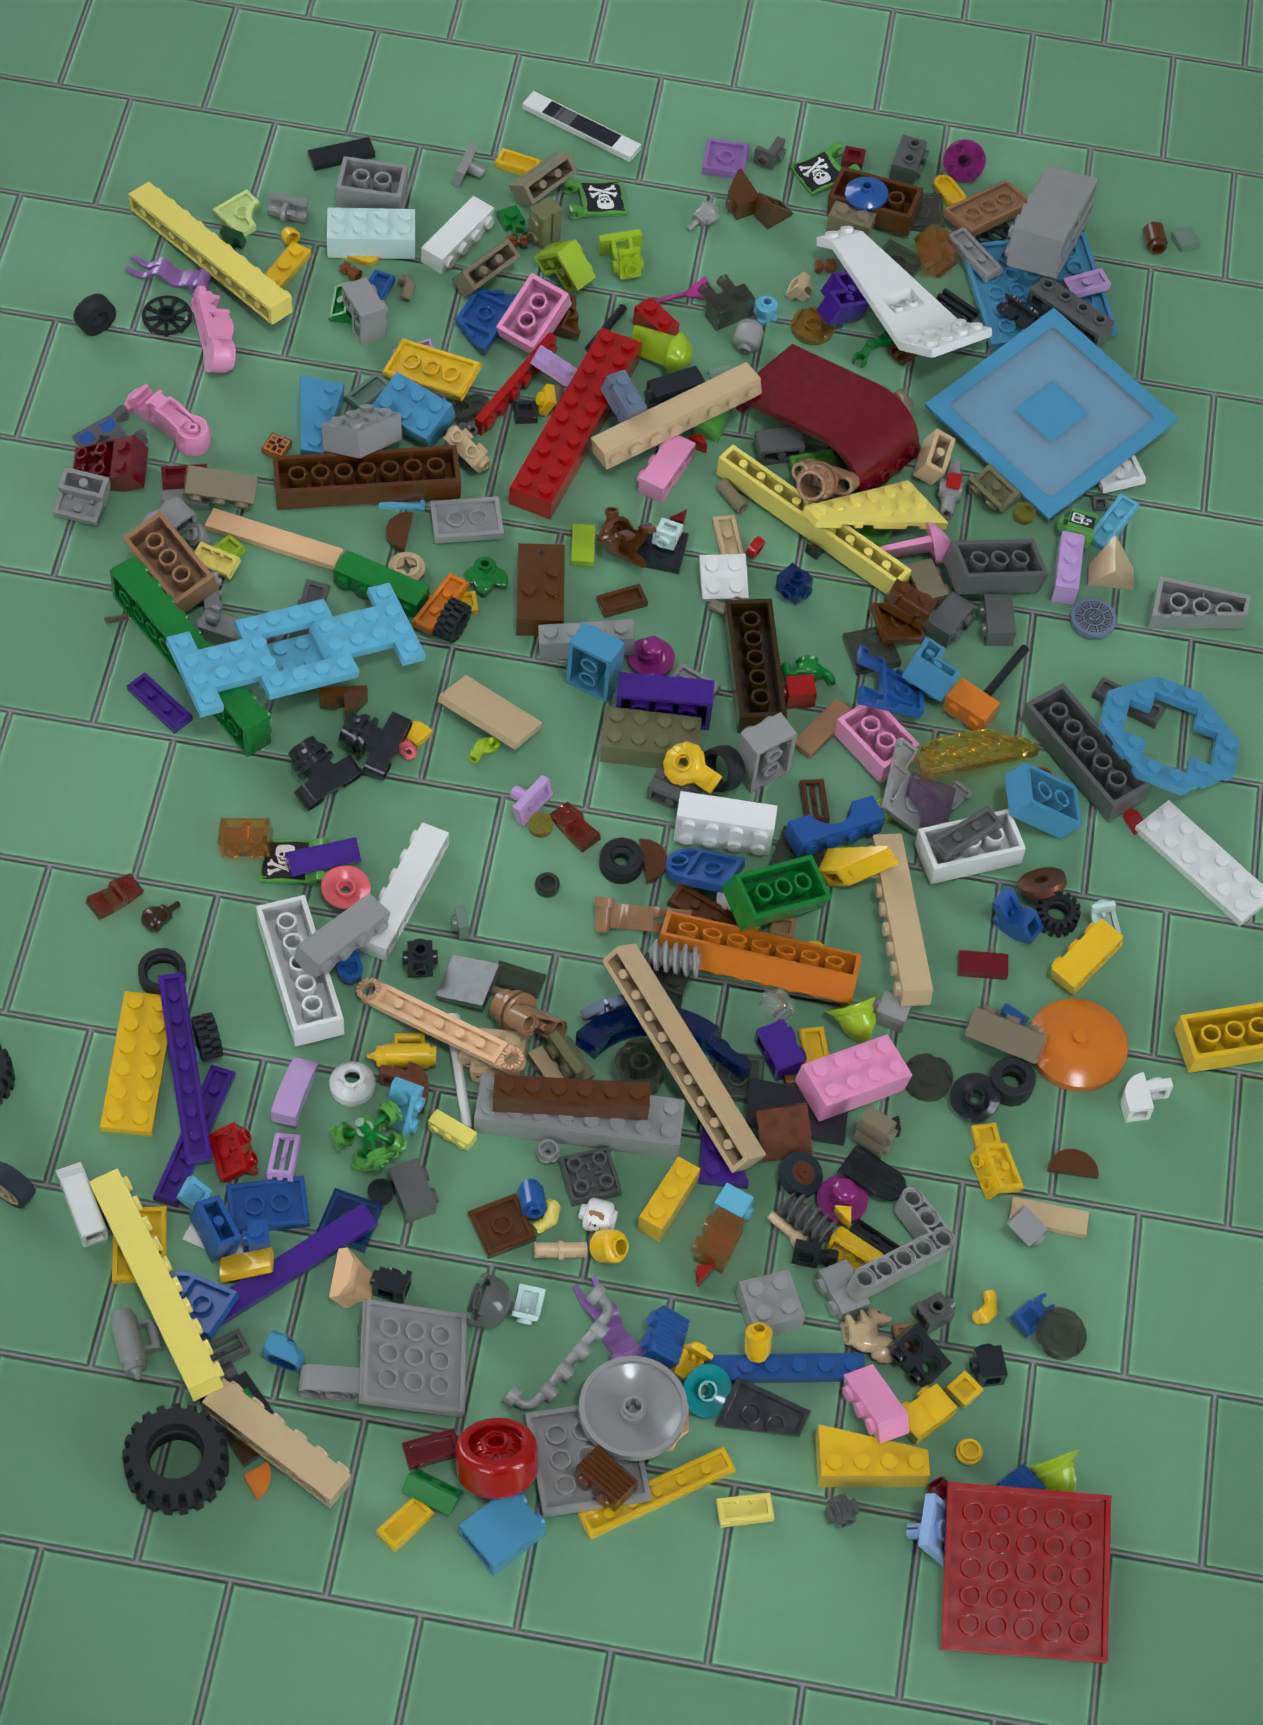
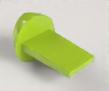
(664, 349)

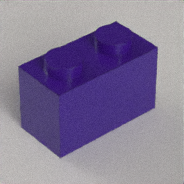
(780, 1049)

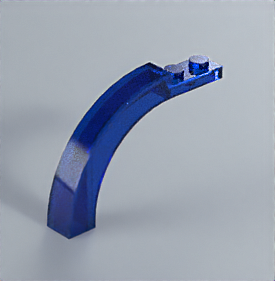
(623, 1024)

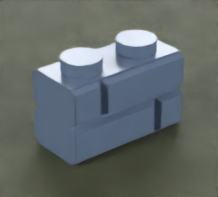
(622, 396)

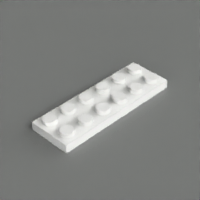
(1202, 862)

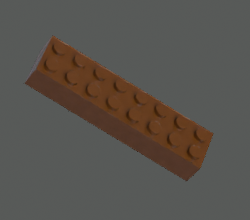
(372, 479)

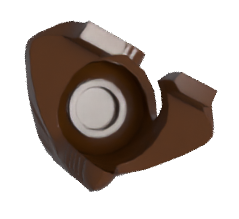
(622, 539)

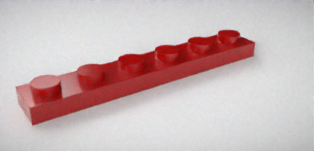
(511, 389)

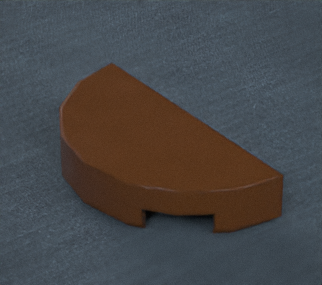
(398, 530)
(654, 860)
(1073, 1163)

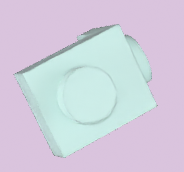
(667, 534)
(1105, 910)
(528, 1303)

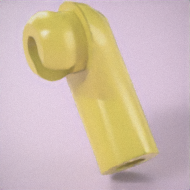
(549, 1218)

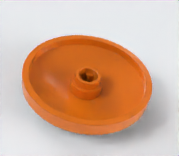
(1083, 1046)

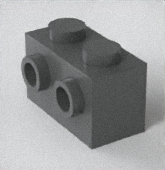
(908, 160)

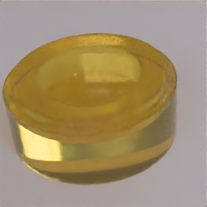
(1024, 513)
(540, 825)

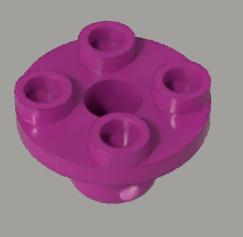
(964, 160)
(652, 656)
(841, 1192)

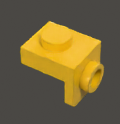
(691, 1357)

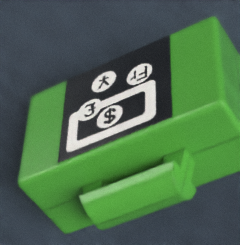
(1079, 522)

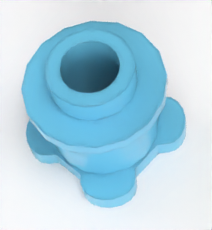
(765, 310)

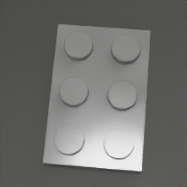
(466, 519)

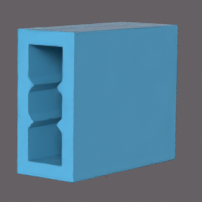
(502, 1531)

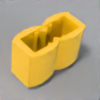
(928, 1412)

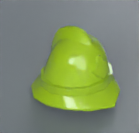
(856, 1019)
(1057, 1473)

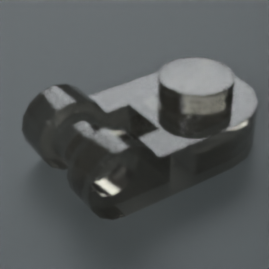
(473, 403)

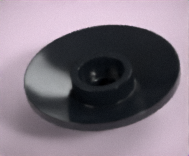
(972, 1086)

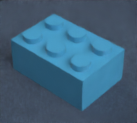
(422, 412)
(594, 662)
(1043, 800)

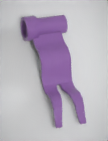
(171, 274)
(617, 1338)

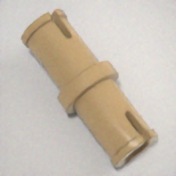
(560, 1250)

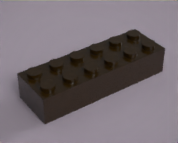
(753, 661)

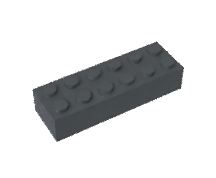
(1084, 751)

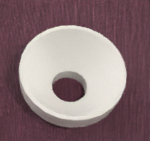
(352, 1093)

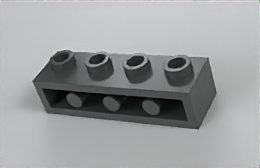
(1090, 321)

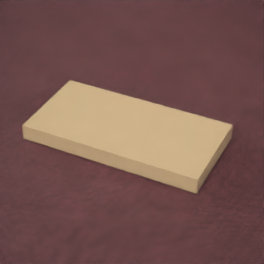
(490, 712)

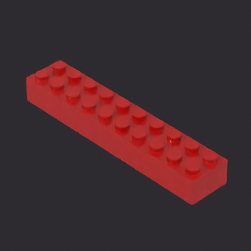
(573, 422)

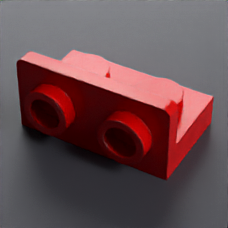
(233, 1152)

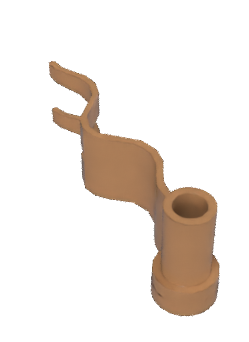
(629, 916)

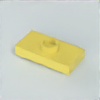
(218, 560)
(745, 1510)

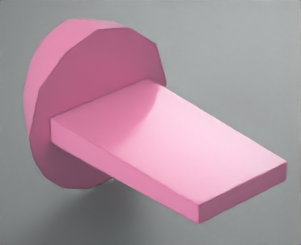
(935, 542)

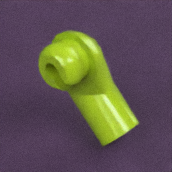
(482, 747)

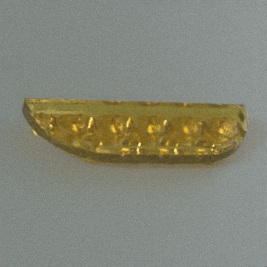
(972, 751)

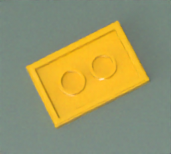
(158, 1219)

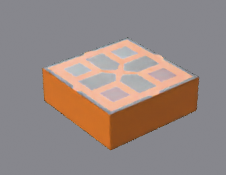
(276, 445)

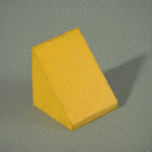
(843, 1213)

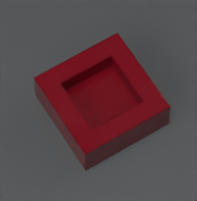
(853, 156)

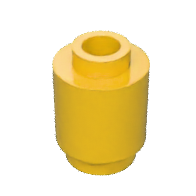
(758, 1342)

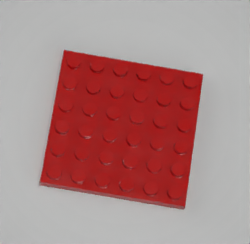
(1026, 1573)

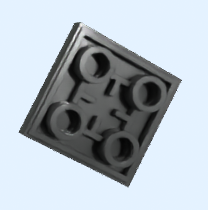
(589, 1176)

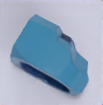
(283, 1352)

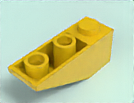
(853, 864)

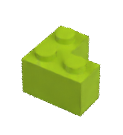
(567, 262)

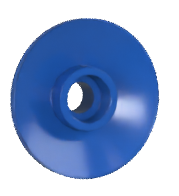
(866, 193)

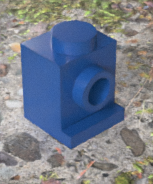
(256, 1235)

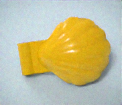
(687, 765)

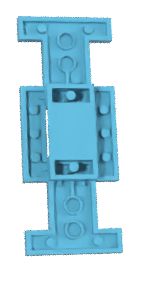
(296, 662)

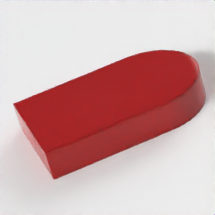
(1132, 818)

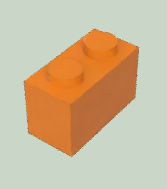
(971, 705)

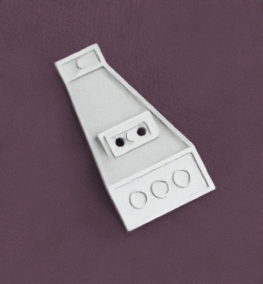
(902, 305)

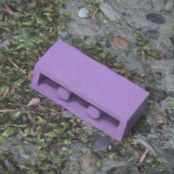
(1068, 568)

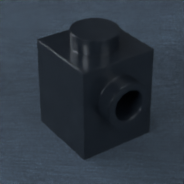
(988, 1365)

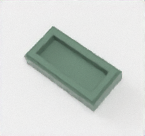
(366, 392)

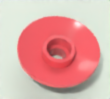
(342, 879)

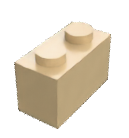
(934, 457)

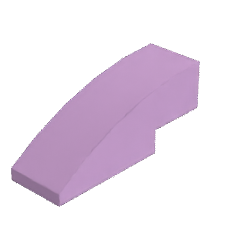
(293, 1091)

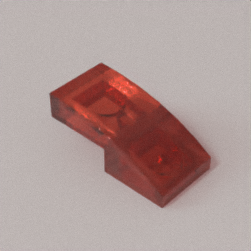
(572, 825)
(117, 895)

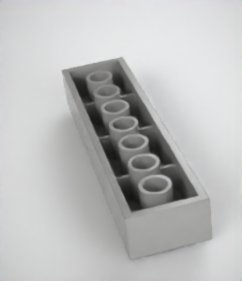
(652, 1137)

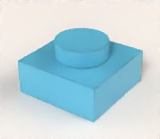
(192, 1192)

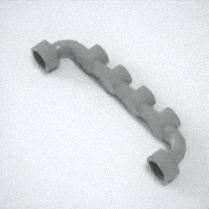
(566, 1369)

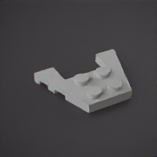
(894, 800)

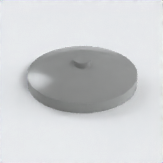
(633, 1408)

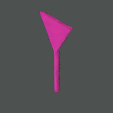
(692, 292)

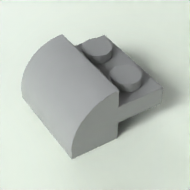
(82, 496)

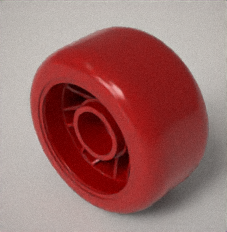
(496, 1458)

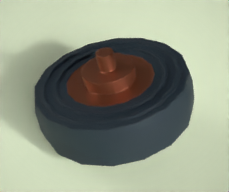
(800, 1174)

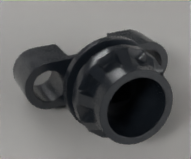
(364, 735)
(324, 778)

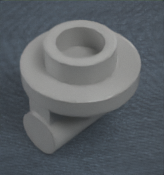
(196, 533)

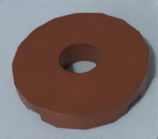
(1042, 883)

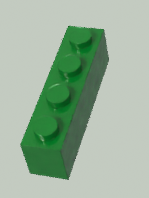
(360, 573)

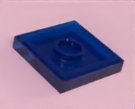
(342, 1203)

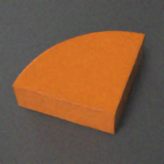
(259, 1480)

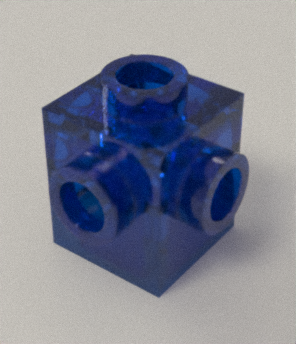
(794, 584)

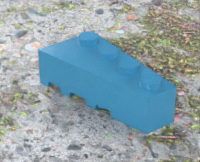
(318, 404)

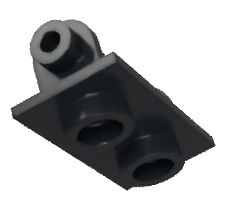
(1014, 307)

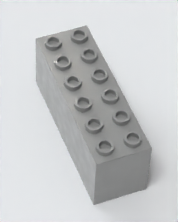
(1051, 222)

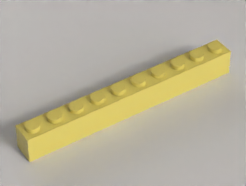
(211, 253)
(787, 505)
(156, 1284)

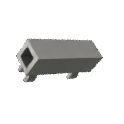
(220, 627)

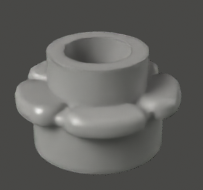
(548, 1145)

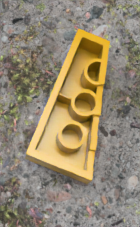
(861, 1461)

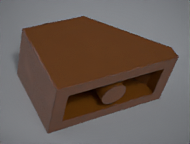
(741, 196)

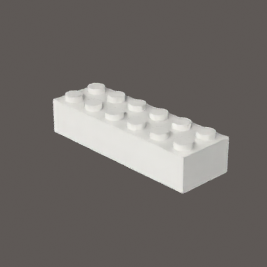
(307, 1002)

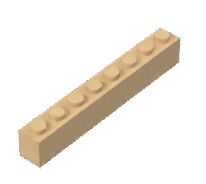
(676, 415)
(902, 926)

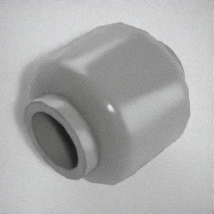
(748, 336)

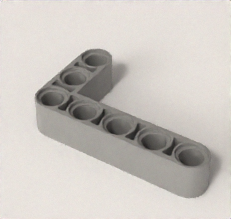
(930, 1245)

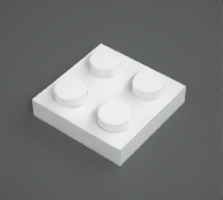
(723, 577)

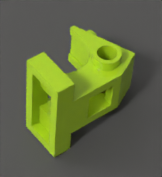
(625, 256)

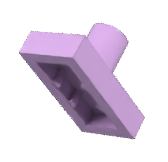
(530, 800)

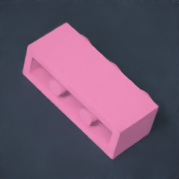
(665, 467)
(875, 1404)

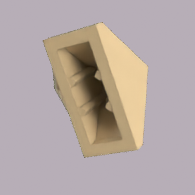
(1111, 568)

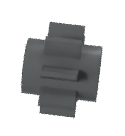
(841, 1510)

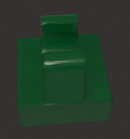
(233, 237)

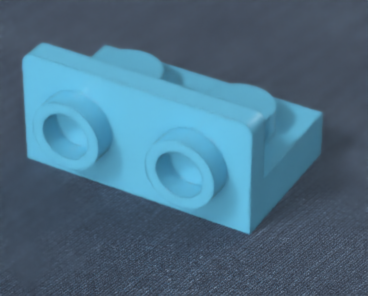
(410, 1101)

